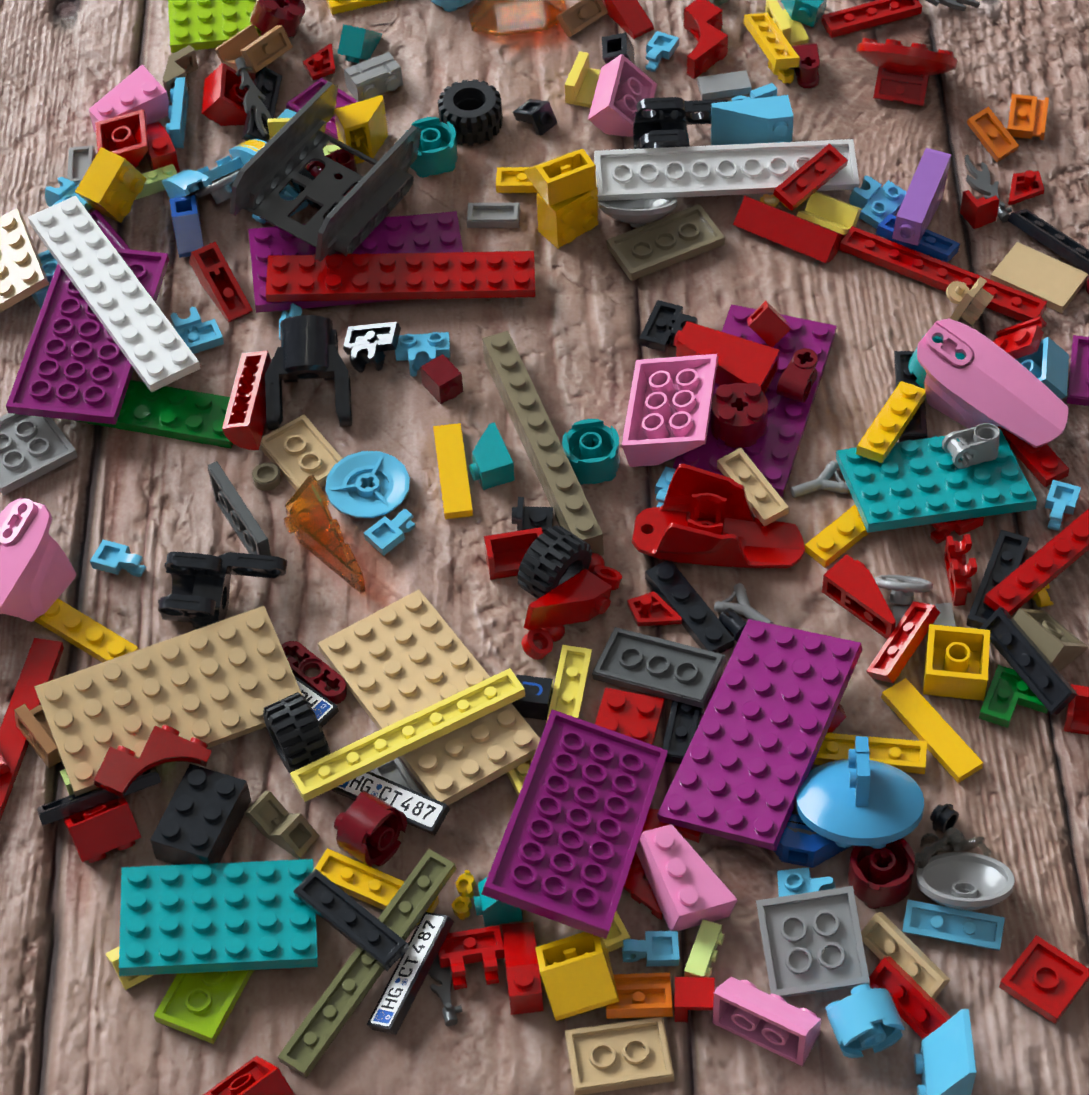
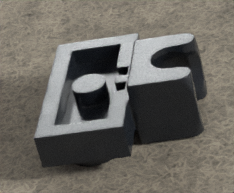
(663, 325)
(369, 342)

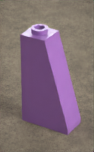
(922, 197)

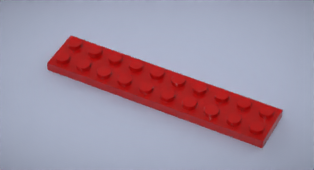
(401, 276)

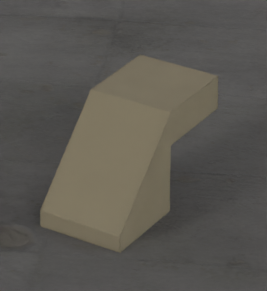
(178, 66)
(286, 830)

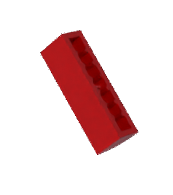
(788, 230)
(247, 403)

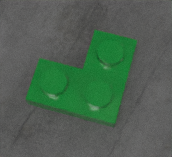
(1003, 696)

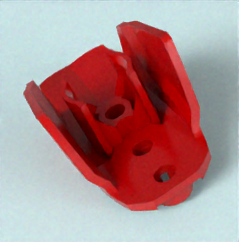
(712, 524)

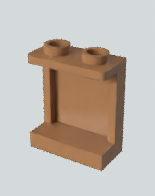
(254, 49)
(37, 732)

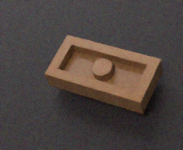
(581, 15)

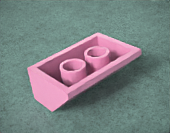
(616, 96)
(765, 1019)

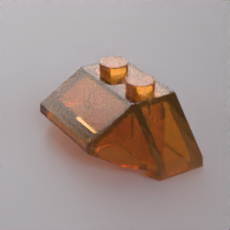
(514, 16)

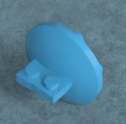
(860, 800)

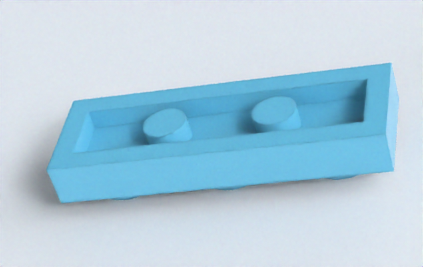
(178, 112)
(953, 925)

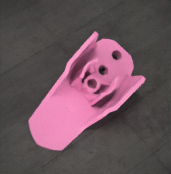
(987, 385)
(31, 561)

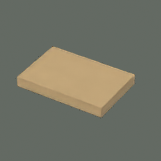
(1040, 276)
(300, 452)
(619, 1055)

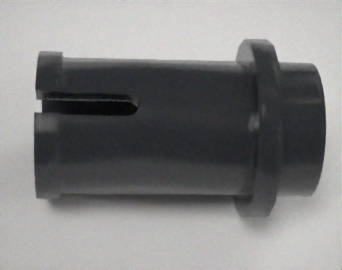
(733, 623)

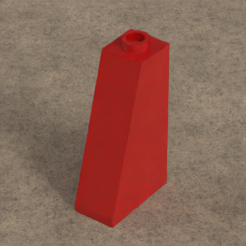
(737, 357)

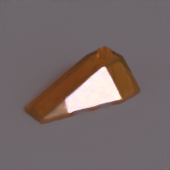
(316, 531)

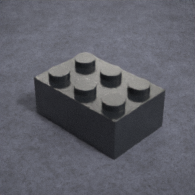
(200, 818)

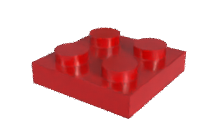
(630, 714)
(1045, 979)

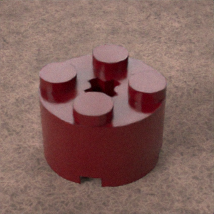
(271, 13)
(739, 414)
(370, 830)
(883, 874)

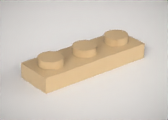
(760, 494)
(888, 940)

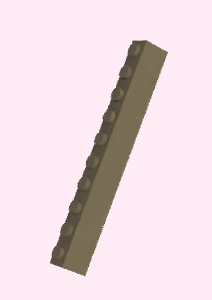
(540, 440)

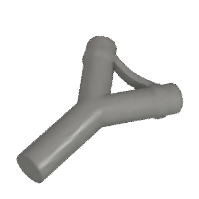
(822, 482)
(742, 607)

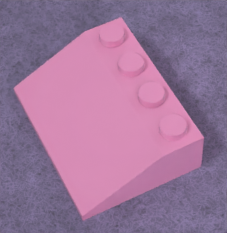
(668, 408)

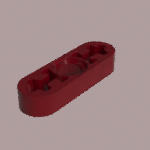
(309, 660)

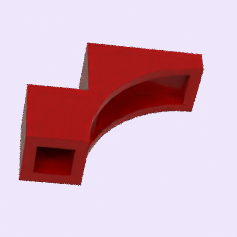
(704, 23)
(163, 746)

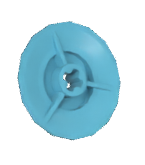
(366, 470)

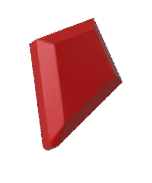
(320, 63)
(1025, 186)
(652, 610)

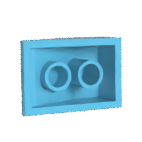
(752, 121)
(947, 1058)

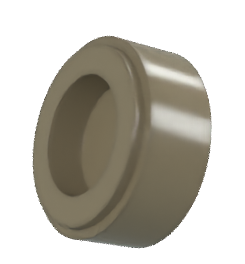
(266, 476)

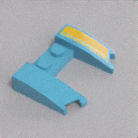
(190, 180)

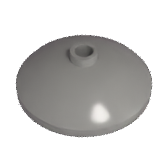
(638, 211)
(965, 880)

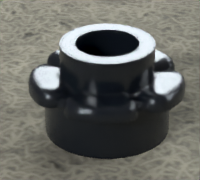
(944, 817)

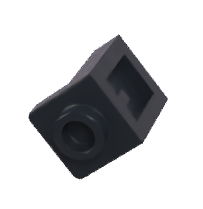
(538, 114)
(532, 517)

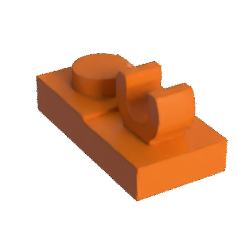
(992, 134)

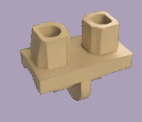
(971, 302)

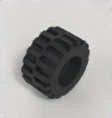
(472, 110)
(552, 561)
(295, 732)

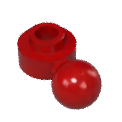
(605, 573)
(539, 642)

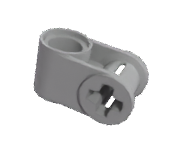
(974, 445)

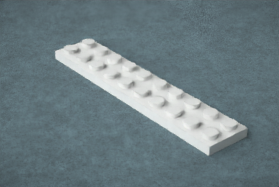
(712, 169)
(114, 294)

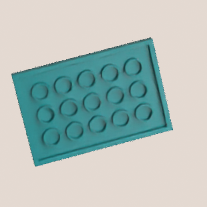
(925, 487)
(215, 918)

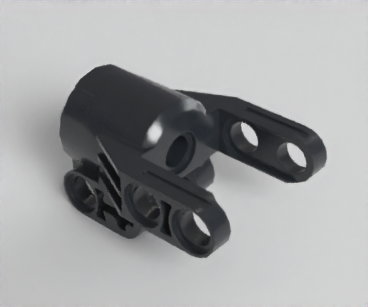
(668, 121)
(307, 352)
(203, 583)

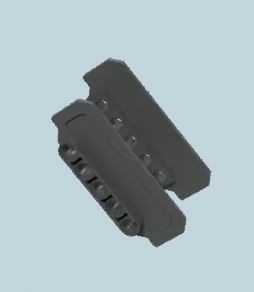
(302, 142)

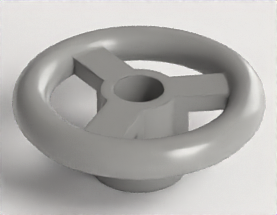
(219, 189)
(903, 587)

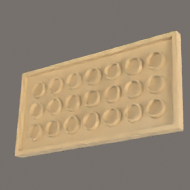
(411, 661)
(199, 683)

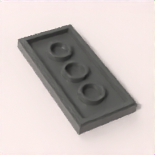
(237, 512)
(659, 667)

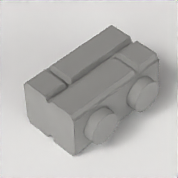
(373, 77)

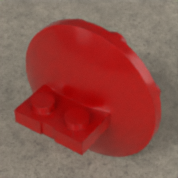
(904, 69)

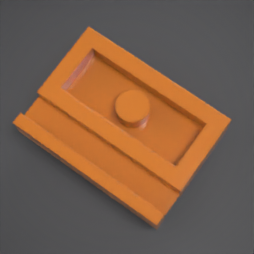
(1027, 116)
(641, 996)

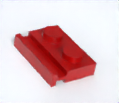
(1021, 338)

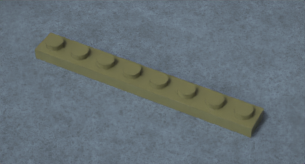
(360, 970)

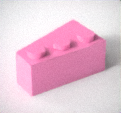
(134, 93)
(682, 880)

